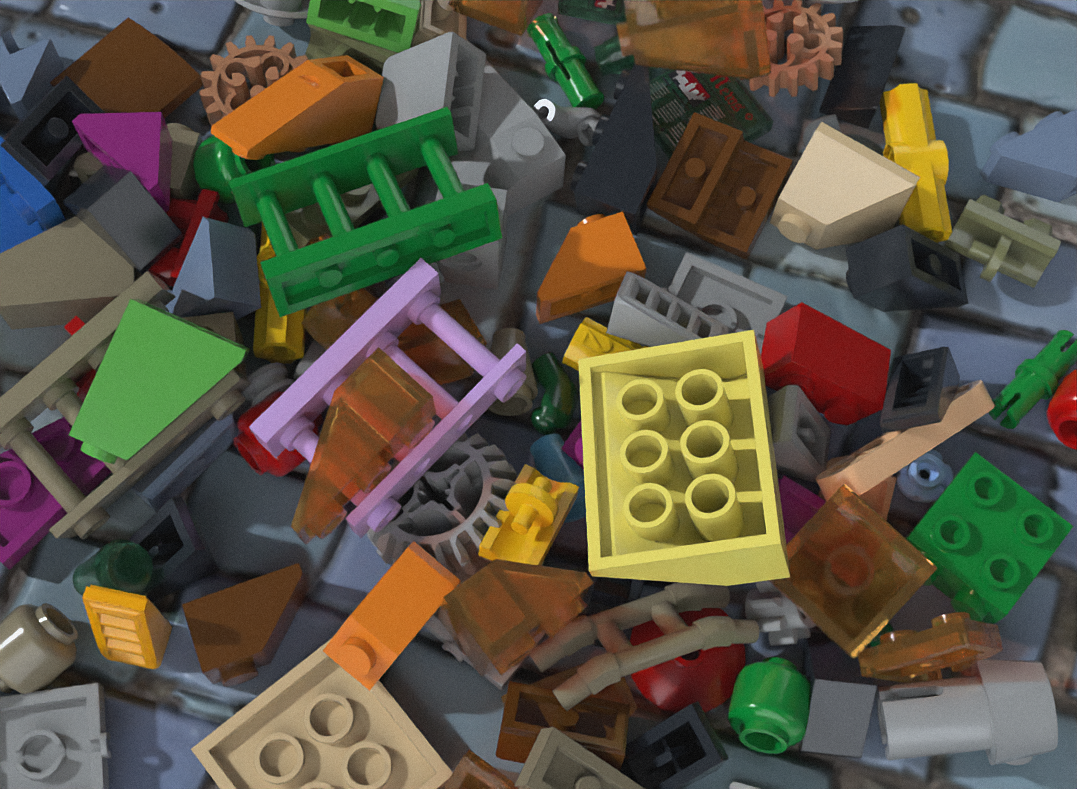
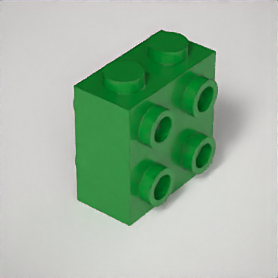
(986, 540)

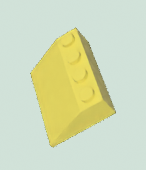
(681, 464)

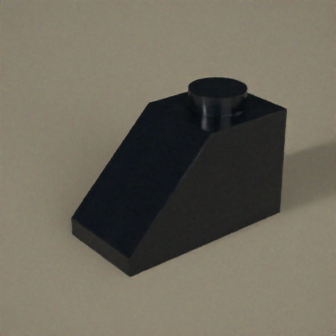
(46, 134)
(905, 272)

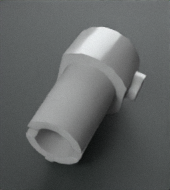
(997, 709)

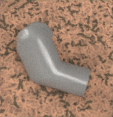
(568, 121)

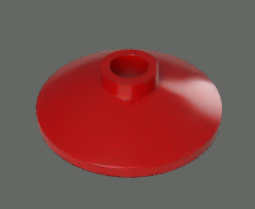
(682, 682)

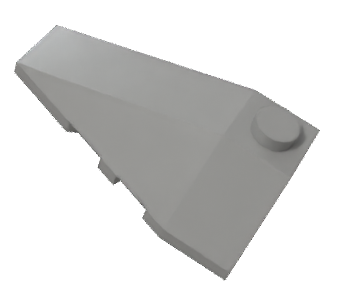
(511, 147)

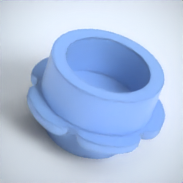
(921, 489)

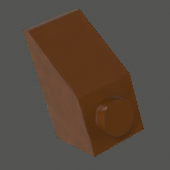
(244, 624)

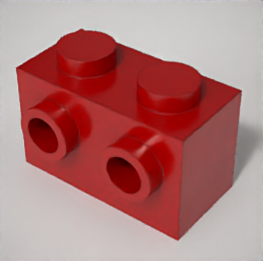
(829, 361)

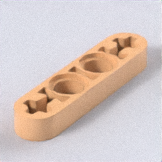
(899, 448)

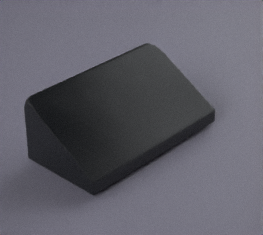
(862, 74)

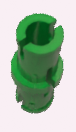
(564, 62)
(1035, 380)

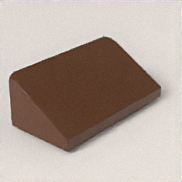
(592, 723)

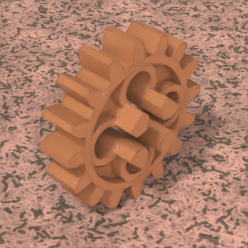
(811, 48)
(226, 85)

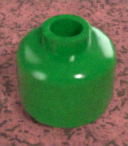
(217, 164)
(770, 705)

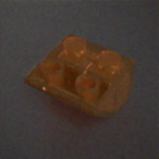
(509, 605)

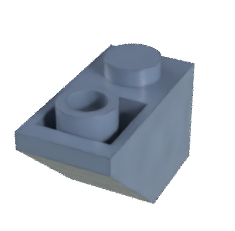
(1038, 160)

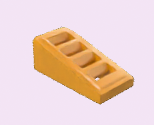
(127, 626)

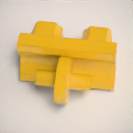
(533, 520)

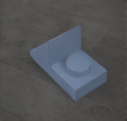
(27, 71)

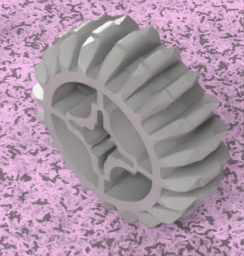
(469, 481)

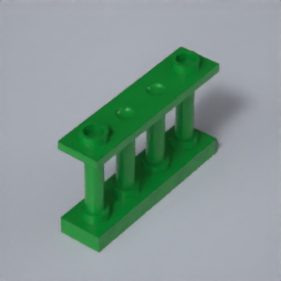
(379, 249)

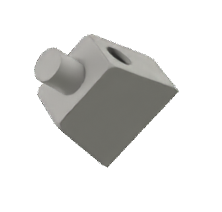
(433, 77)

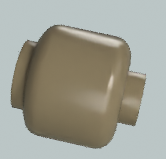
(35, 648)

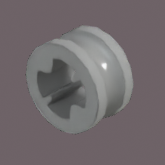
(267, 380)

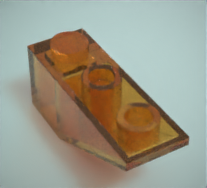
(364, 428)

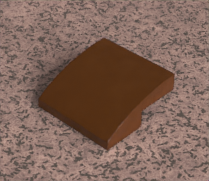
(133, 73)
(720, 186)

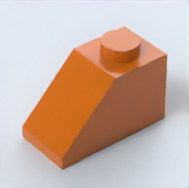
(589, 267)
(391, 615)

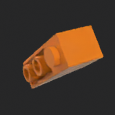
(306, 108)

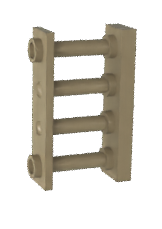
(54, 387)

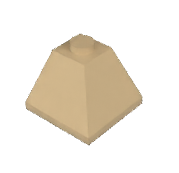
(841, 193)

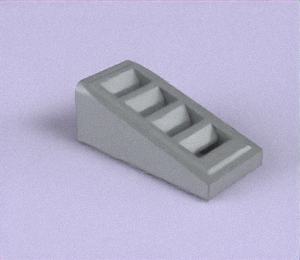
(657, 317)

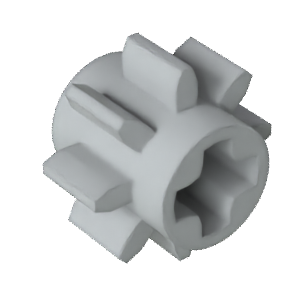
(776, 615)

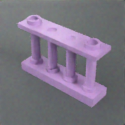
(409, 300)

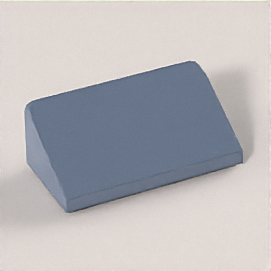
(186, 462)

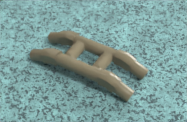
(626, 659)

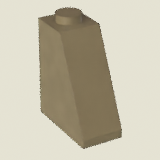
(60, 277)

